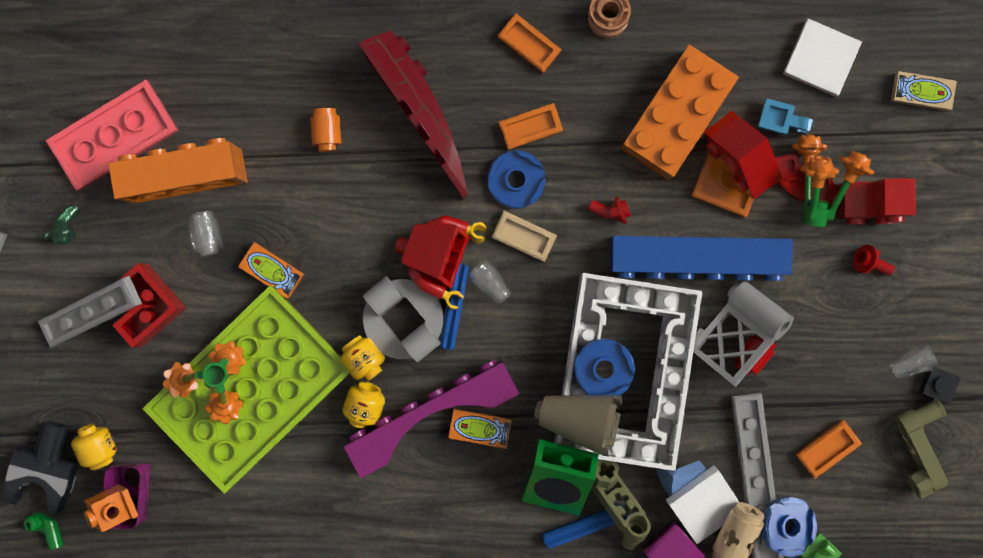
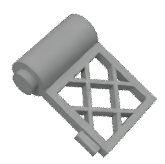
(756, 313)

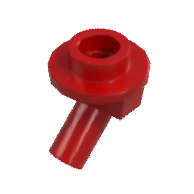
(618, 210)
(870, 260)

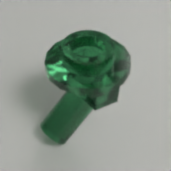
(61, 232)

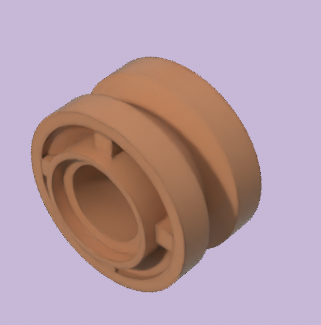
(605, 26)

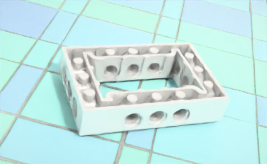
(680, 313)

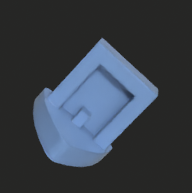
(675, 480)

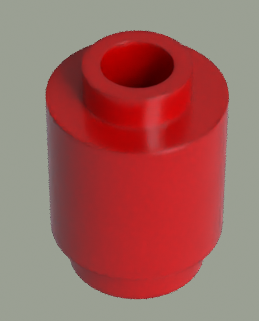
(753, 343)

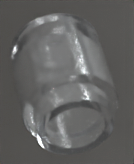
(204, 233)

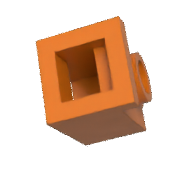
(99, 504)

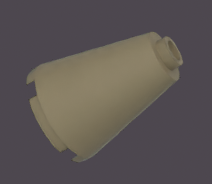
(582, 419)

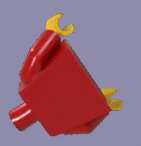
(436, 253)

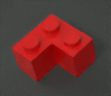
(744, 154)
(883, 200)
(157, 309)

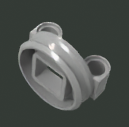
(383, 298)

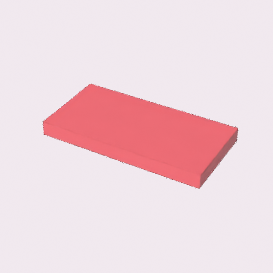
(118, 128)

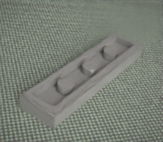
(90, 311)

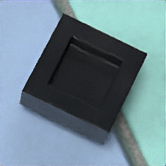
(940, 385)

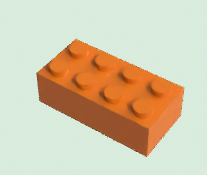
(679, 112)
(177, 172)

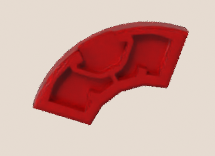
(794, 179)

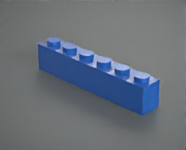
(701, 256)

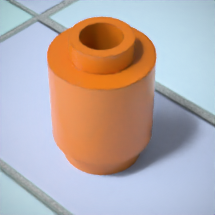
(325, 129)

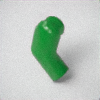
(47, 526)

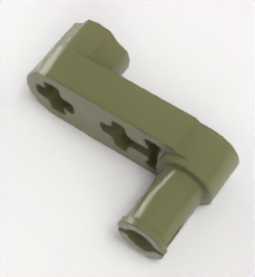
(911, 424)
(609, 487)

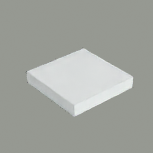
(822, 57)
(703, 504)

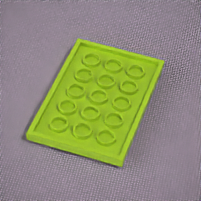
(282, 381)

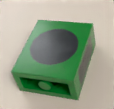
(560, 477)

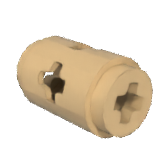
(739, 532)

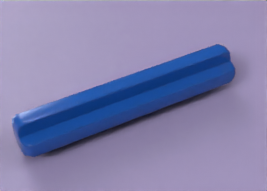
(452, 317)
(578, 528)

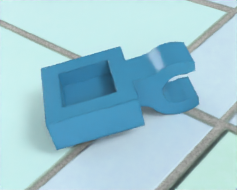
(779, 117)

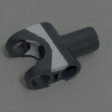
(44, 468)

